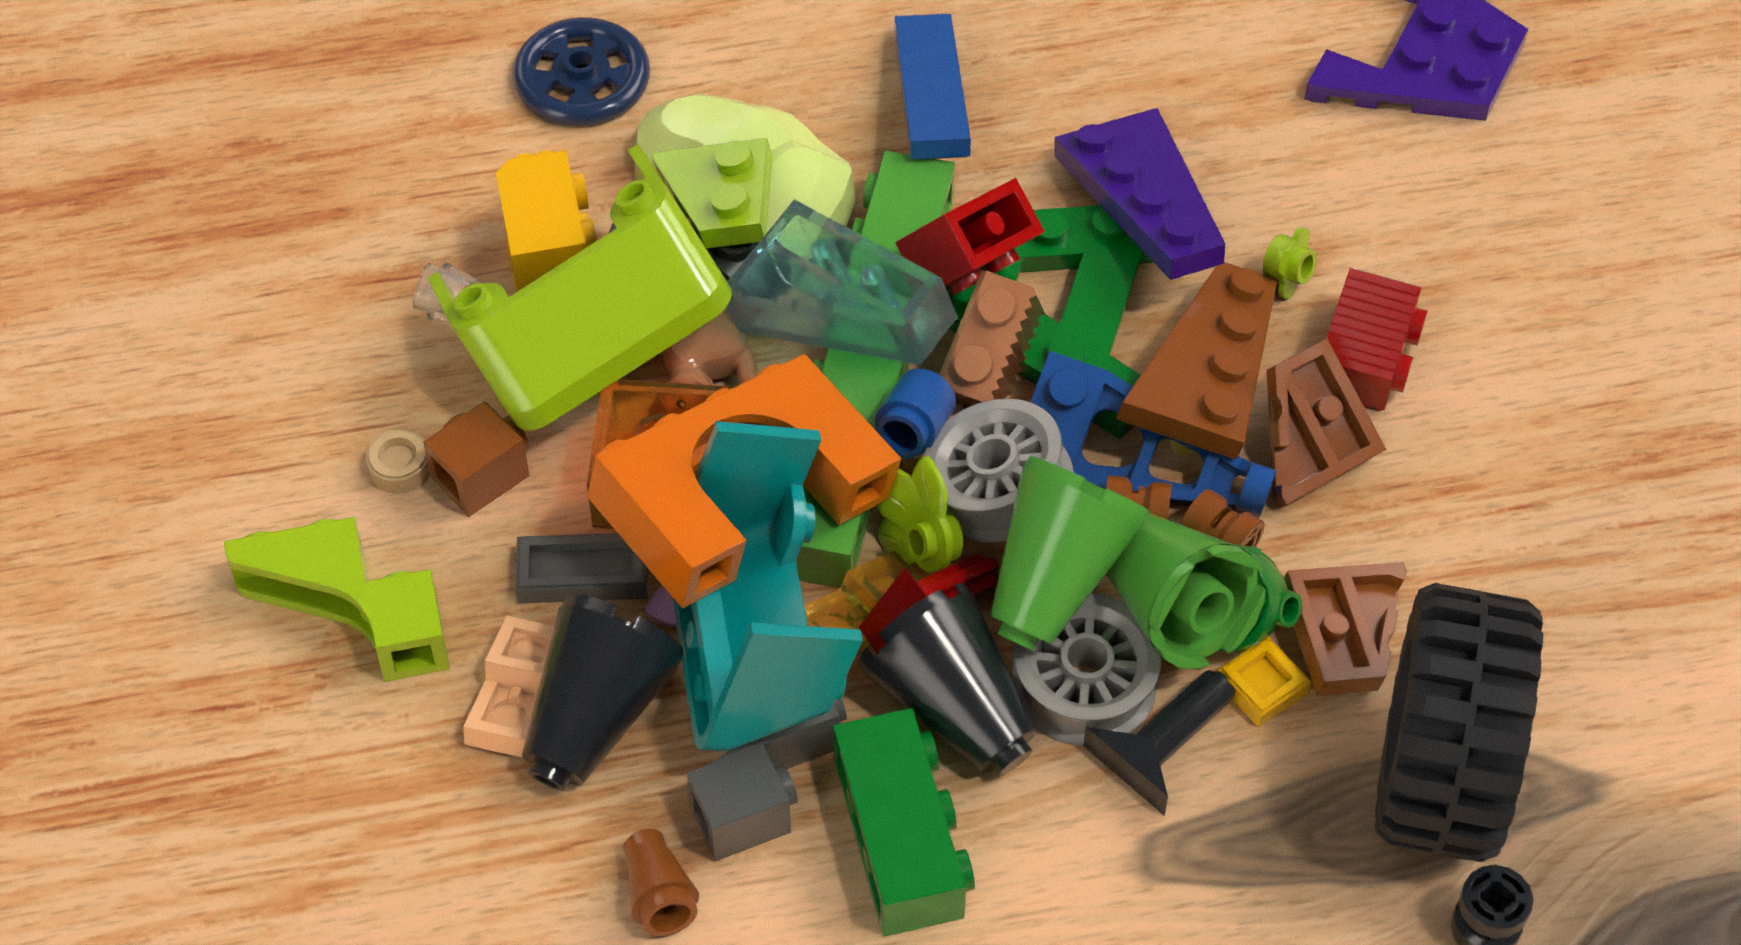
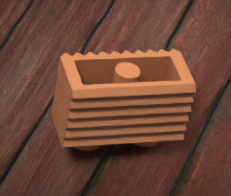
(991, 339)

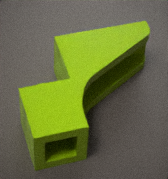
(325, 575)

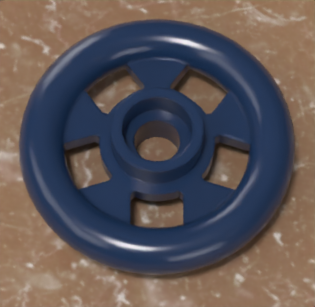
(582, 107)

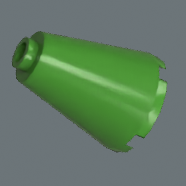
(1058, 549)
(1189, 590)

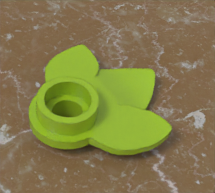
(919, 521)

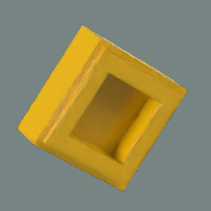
(1265, 681)

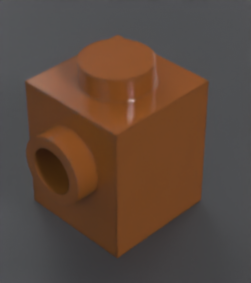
(477, 457)

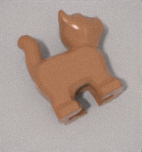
(711, 354)

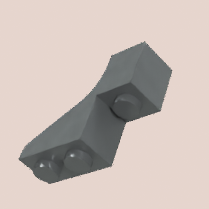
(749, 791)

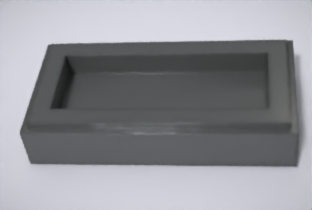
(578, 564)

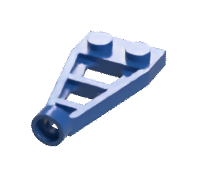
(1079, 391)

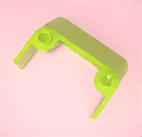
(594, 311)

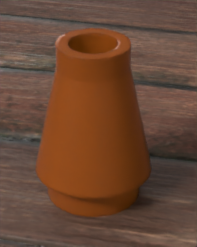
(659, 887)

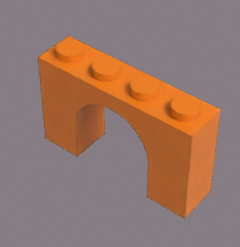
(670, 522)

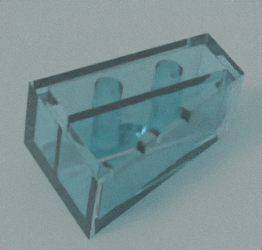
(838, 291)

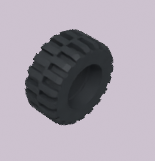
(1459, 722)

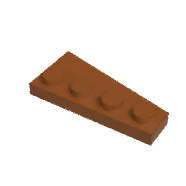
(1208, 366)

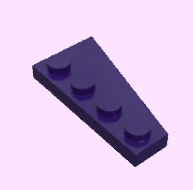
(1145, 189)

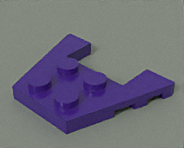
(1443, 65)

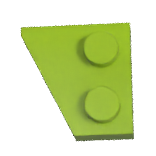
(721, 189)

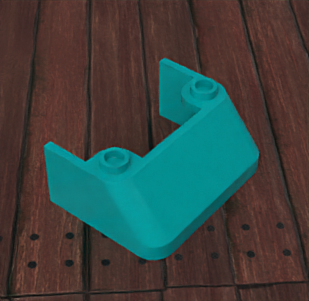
(749, 644)

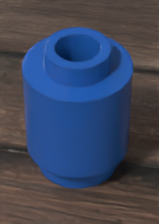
(915, 412)

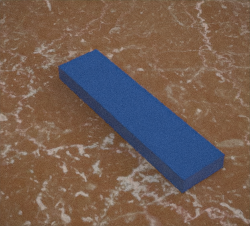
(932, 87)

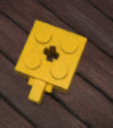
(542, 213)

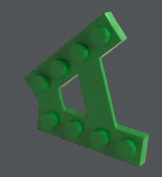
(1105, 275)

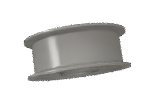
(983, 459)
(1113, 697)

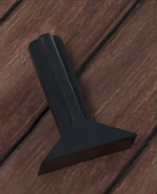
(1140, 755)

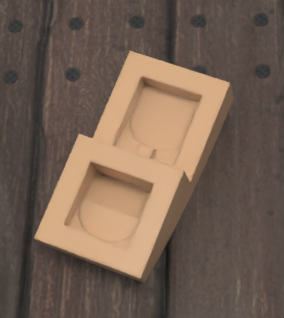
(510, 687)

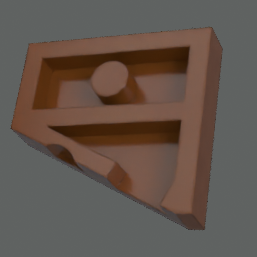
(1315, 423)
(1347, 624)

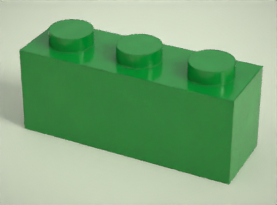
(902, 821)

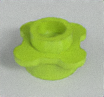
(1290, 261)

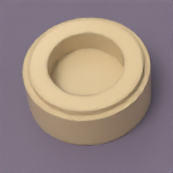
(397, 461)

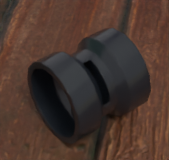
(1476, 914)

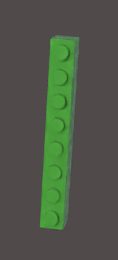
(898, 203)

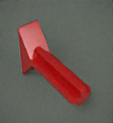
(975, 572)

